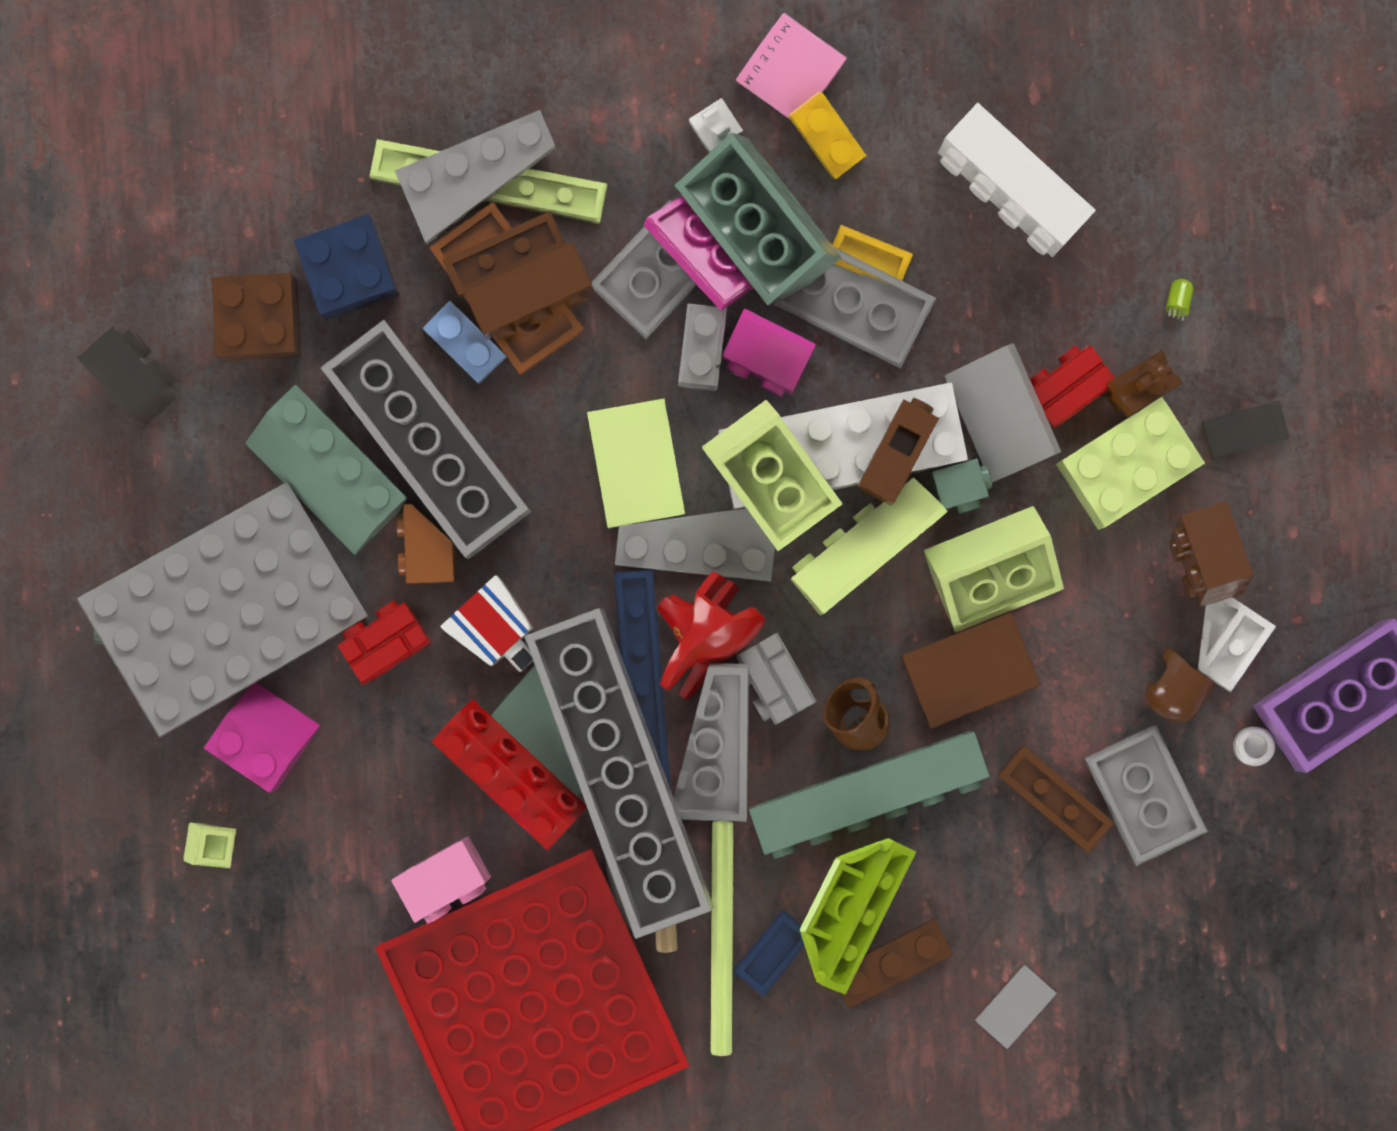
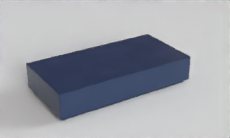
(771, 953)

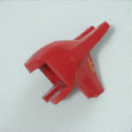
(706, 632)

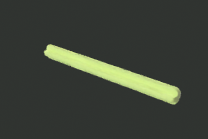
(721, 938)

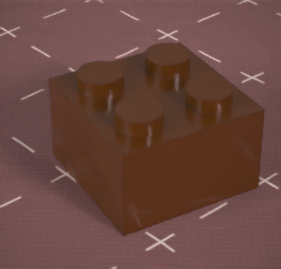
(256, 317)
(1210, 555)

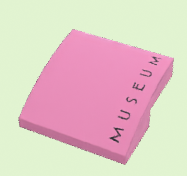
(790, 66)

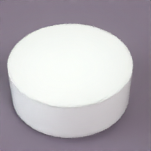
(1254, 746)

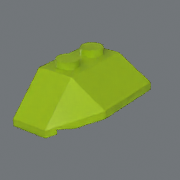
(852, 909)

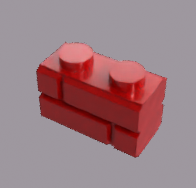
(1071, 385)
(383, 642)

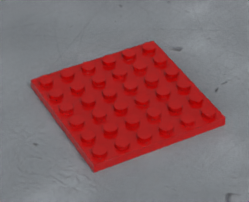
(533, 1002)

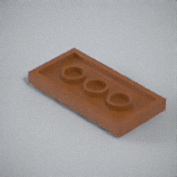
(531, 342)

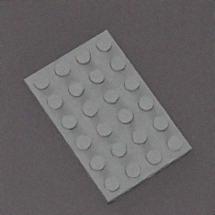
(222, 609)

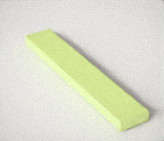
(530, 191)

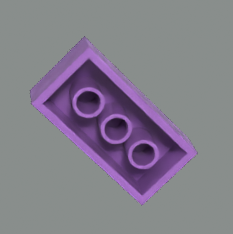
(1335, 698)

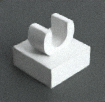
(714, 124)

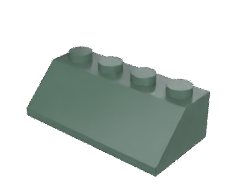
(757, 220)
(326, 469)

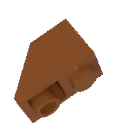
(428, 550)

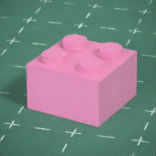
(441, 880)

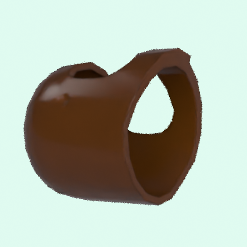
(1179, 691)
(875, 724)

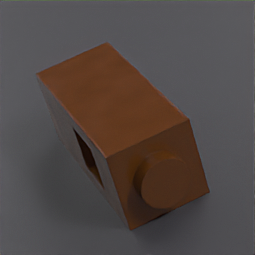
(898, 450)

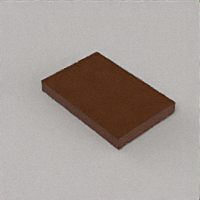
(970, 670)

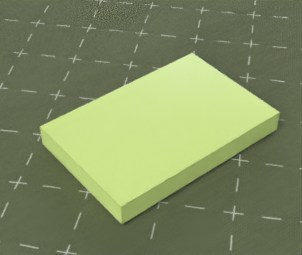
(636, 463)

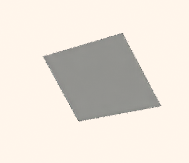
(1015, 1006)

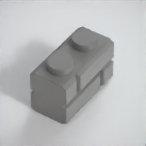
(702, 347)
(775, 680)

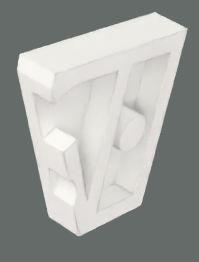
(1230, 641)

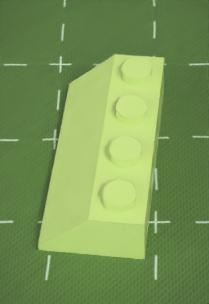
(866, 546)

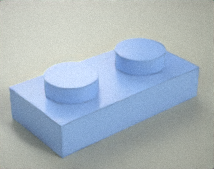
(464, 342)

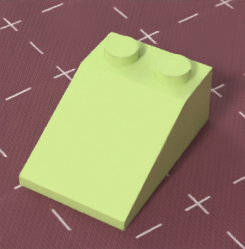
(772, 475)

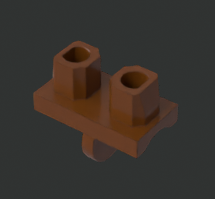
(1142, 384)

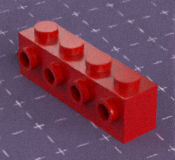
(509, 774)

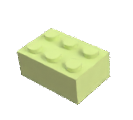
(1130, 463)

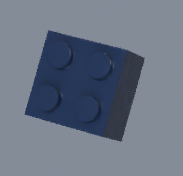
(346, 267)

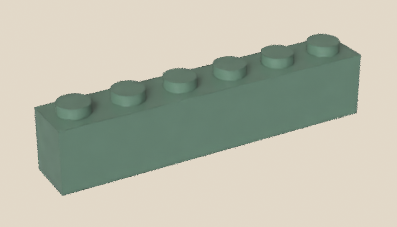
(868, 793)

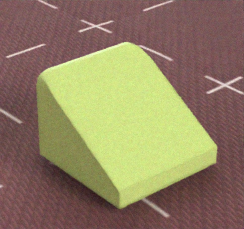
(209, 845)

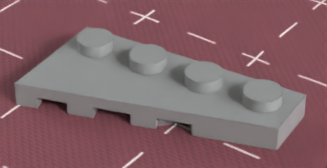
(463, 176)
(699, 545)
(716, 757)

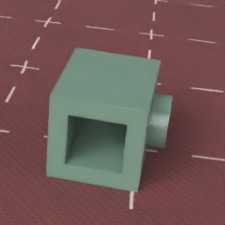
(961, 485)

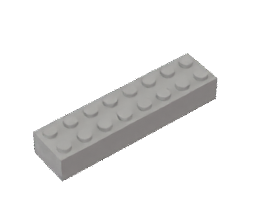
(619, 772)

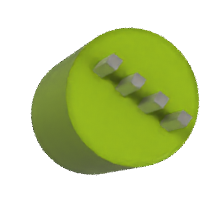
(1179, 298)

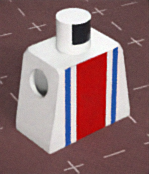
(492, 626)

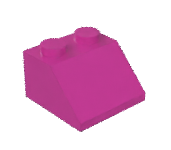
(767, 353)
(262, 737)

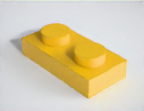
(827, 135)

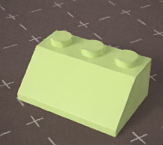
(994, 569)

